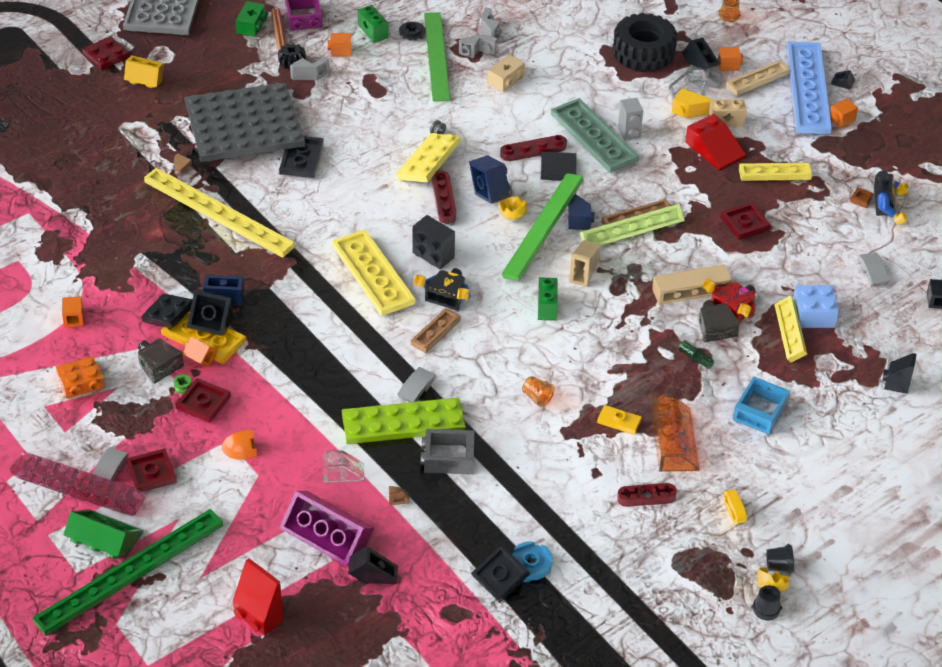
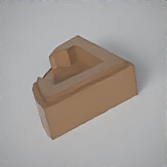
(181, 163)
(398, 496)

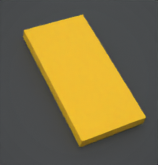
(226, 344)

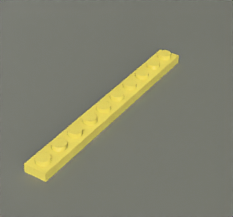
(219, 212)

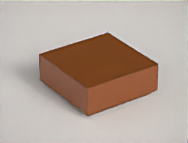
(861, 197)

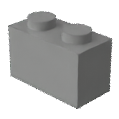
(630, 118)

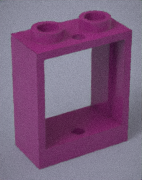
(305, 21)

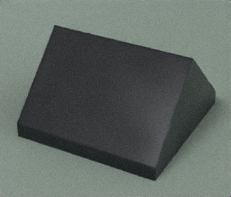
(210, 313)

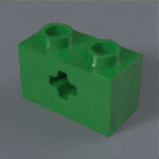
(251, 19)
(372, 23)
(547, 298)

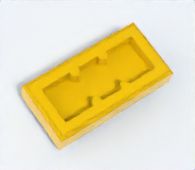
(619, 419)

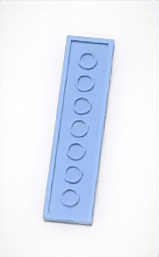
(808, 88)

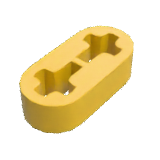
(734, 506)

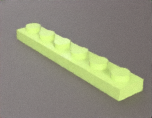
(634, 225)

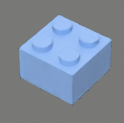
(816, 306)

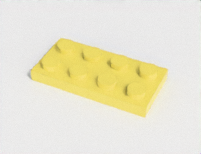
(429, 157)

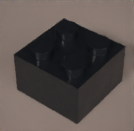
(433, 242)

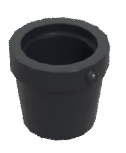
(780, 559)
(767, 603)

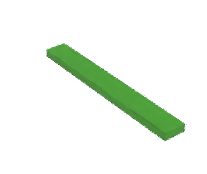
(436, 57)
(542, 227)

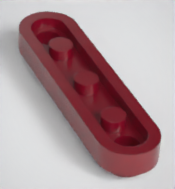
(533, 148)
(444, 197)

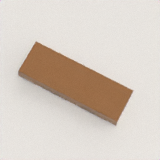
(435, 330)

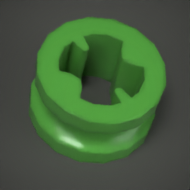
(181, 389)

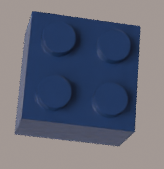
(489, 179)

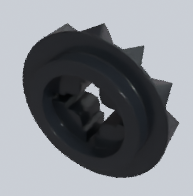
(412, 30)

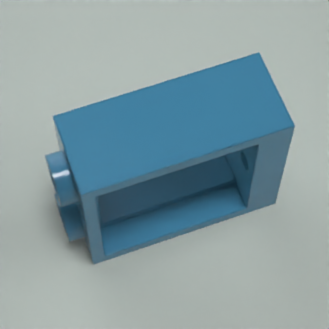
(755, 418)

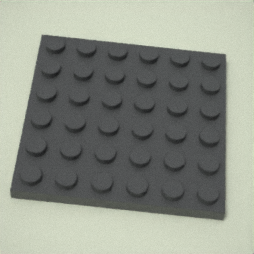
(243, 122)

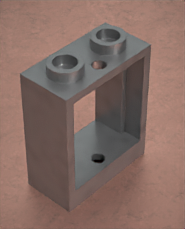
(447, 464)

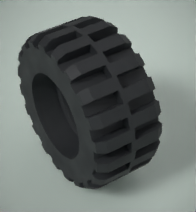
(644, 42)

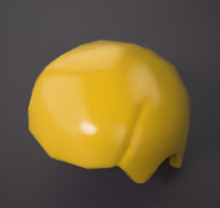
(513, 208)
(779, 581)

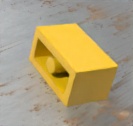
(143, 71)

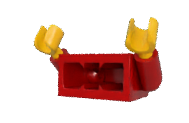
(737, 298)

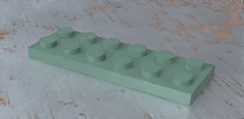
(594, 135)

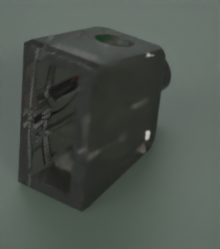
(717, 322)
(159, 359)

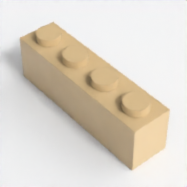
(688, 284)

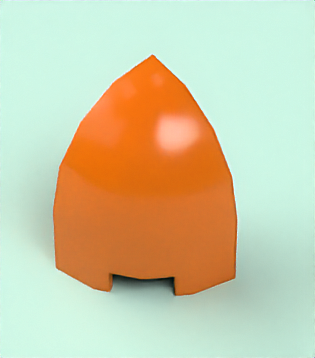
(240, 445)

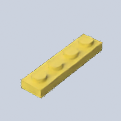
(775, 171)
(790, 329)

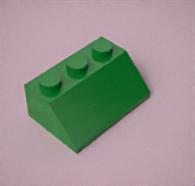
(101, 532)

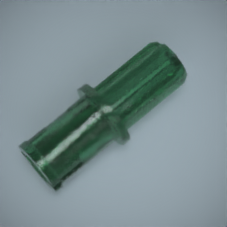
(696, 354)

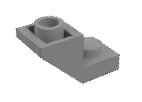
(489, 25)
(472, 45)
(306, 71)

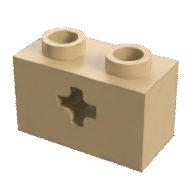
(506, 73)
(729, 111)

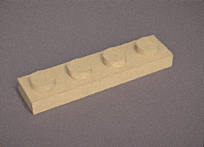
(758, 77)

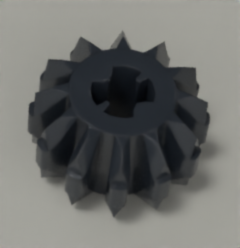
(290, 54)

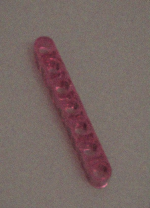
(77, 483)

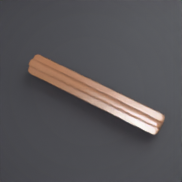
(278, 28)

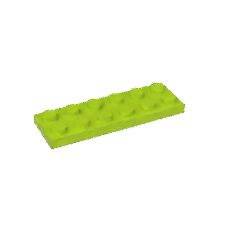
(401, 420)

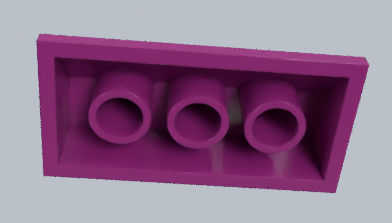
(325, 527)

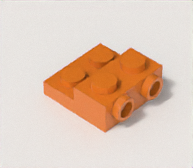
(80, 377)

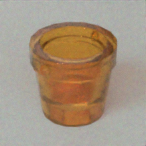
(729, 10)
(538, 390)

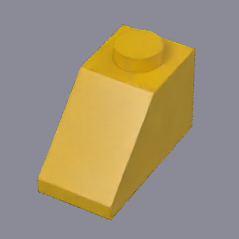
(690, 104)

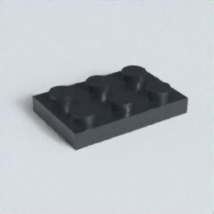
(302, 160)

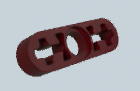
(640, 500)

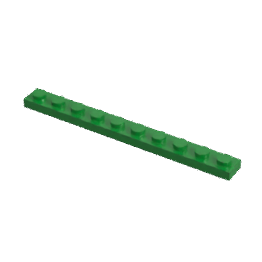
(127, 572)

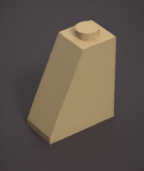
(584, 262)

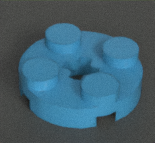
(539, 553)

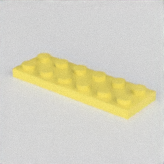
(373, 272)

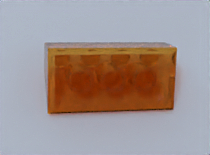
(674, 434)

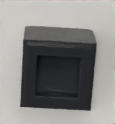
(843, 79)

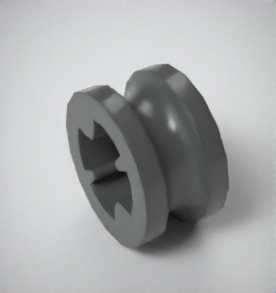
(438, 127)

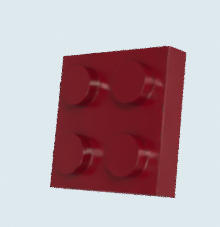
(106, 53)
(745, 220)
(203, 400)
(151, 470)

